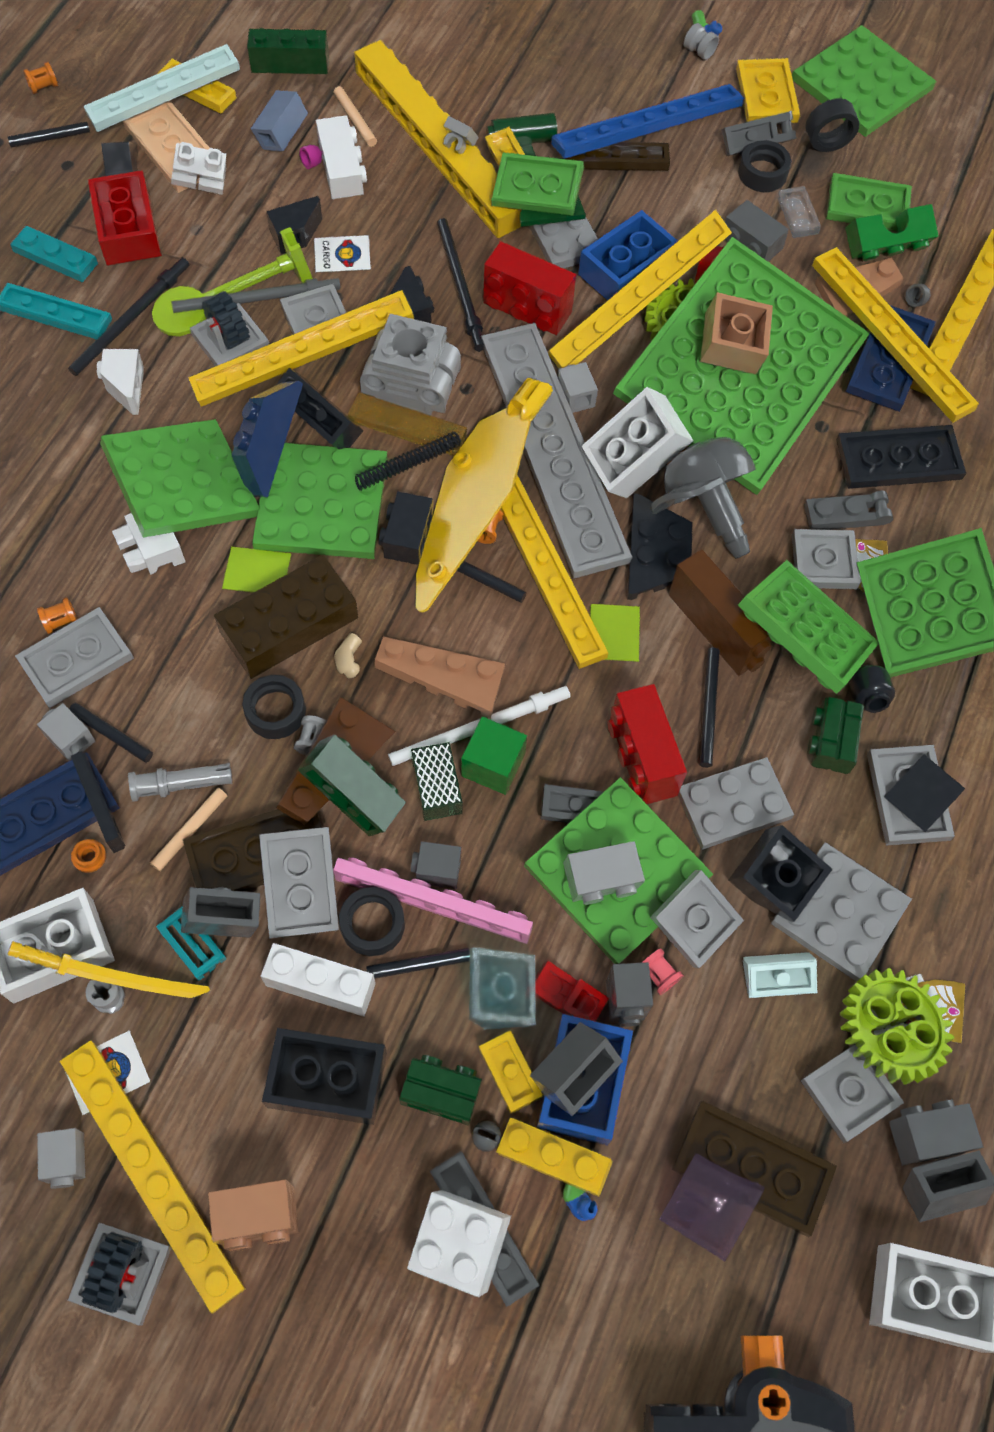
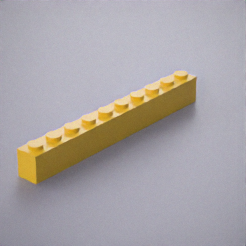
(424, 123)

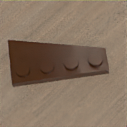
(365, 737)

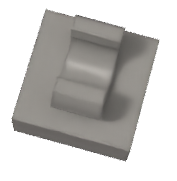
(459, 132)

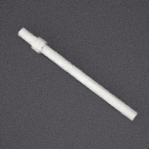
(536, 703)

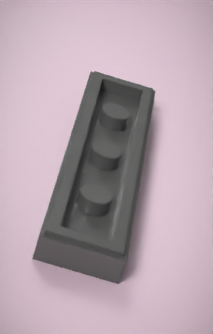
(511, 1275)

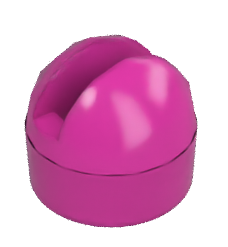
(310, 156)

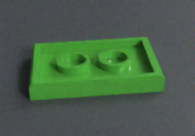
(537, 183)
(862, 197)

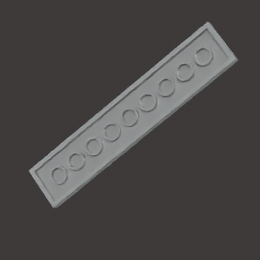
(556, 456)

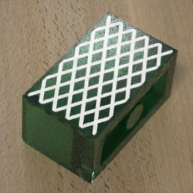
(437, 781)

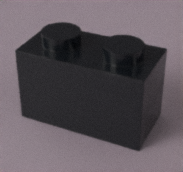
(407, 527)

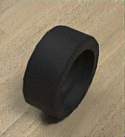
(825, 113)
(764, 151)
(267, 685)
(371, 895)

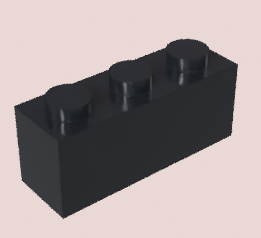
(323, 414)

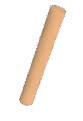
(355, 116)
(188, 829)

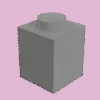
(578, 386)
(65, 731)
(61, 1157)

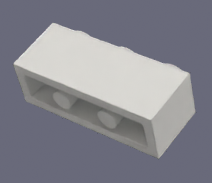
(341, 157)
(318, 979)

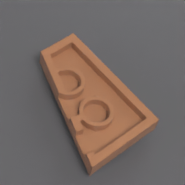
(882, 275)

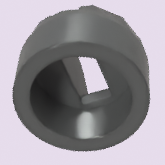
(914, 292)
(484, 1143)

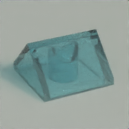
(502, 989)

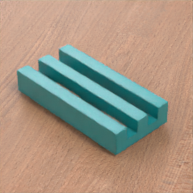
(208, 964)

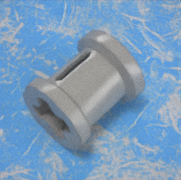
(311, 725)
(112, 1004)

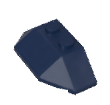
(263, 435)

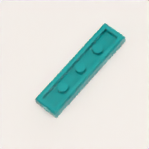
(54, 311)

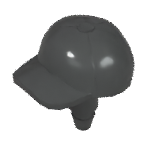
(704, 473)

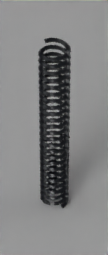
(417, 458)

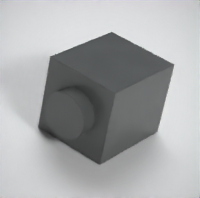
(437, 864)

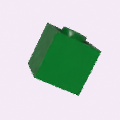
(493, 755)

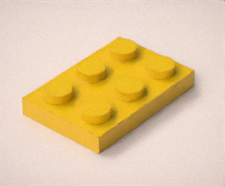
(767, 88)

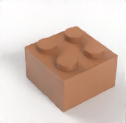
(736, 333)
(253, 1214)

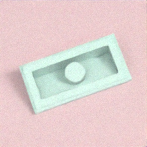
(780, 974)

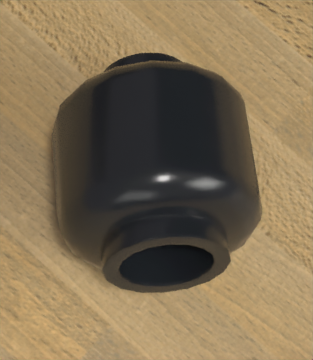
(872, 688)

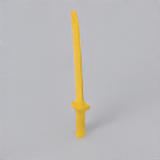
(67, 965)

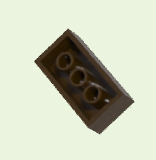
(286, 616)

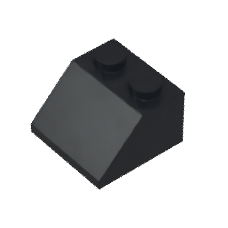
(780, 873)

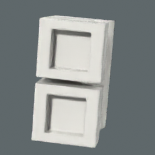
(195, 161)
(151, 550)

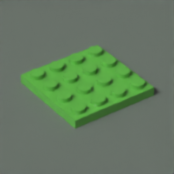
(867, 75)
(178, 477)
(318, 504)
(931, 602)
(809, 626)
(611, 820)

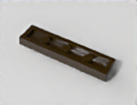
(627, 157)

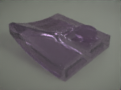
(711, 1206)

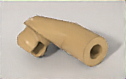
(344, 656)

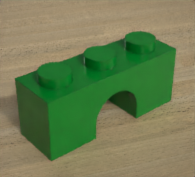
(870, 237)

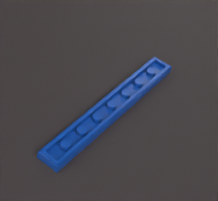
(646, 121)

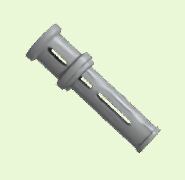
(164, 782)

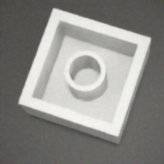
(459, 1242)

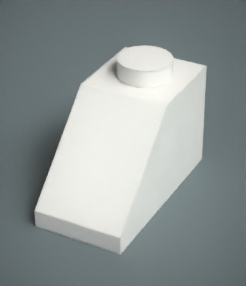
(122, 376)

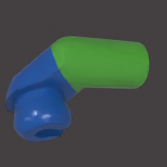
(698, 17)
(579, 1203)

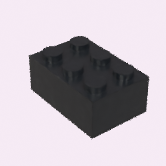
(325, 1076)

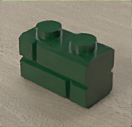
(836, 735)
(441, 1090)

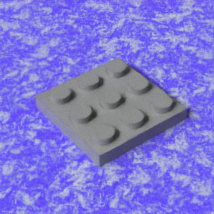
(847, 915)

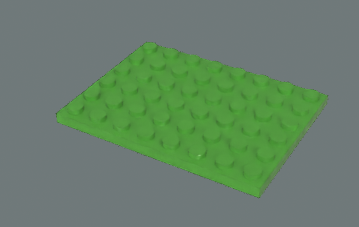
(760, 410)

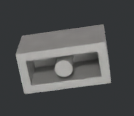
(604, 872)

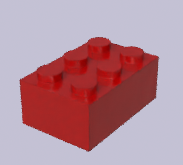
(124, 217)
(528, 288)
(646, 744)

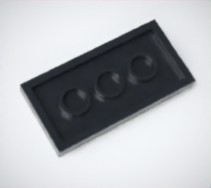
(900, 456)

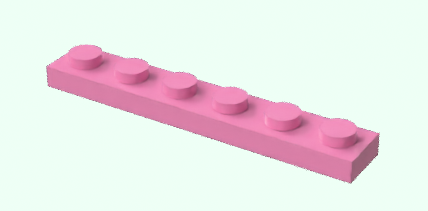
(445, 903)

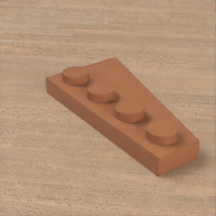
(456, 675)

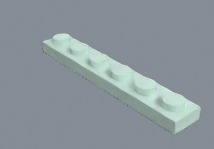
(161, 87)

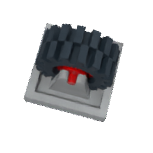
(227, 330)
(120, 1274)

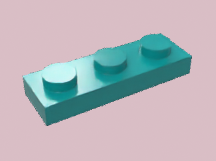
(54, 253)

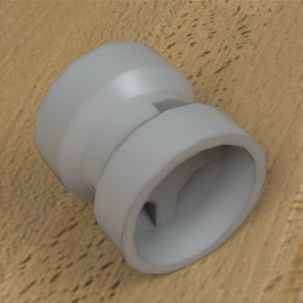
(700, 41)

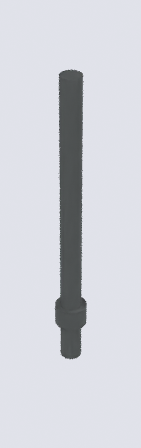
(257, 295)

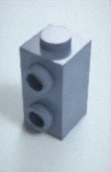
(279, 120)

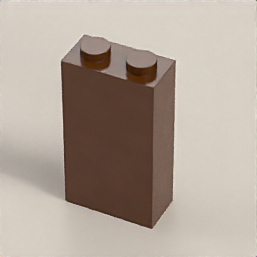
(713, 608)

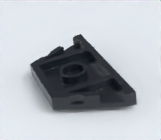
(656, 547)

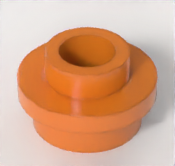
(82, 849)

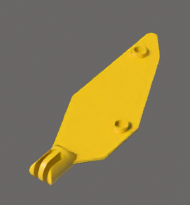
(476, 488)

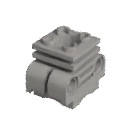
(411, 365)

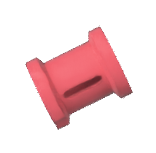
(662, 972)

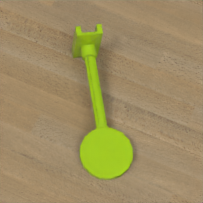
(179, 323)

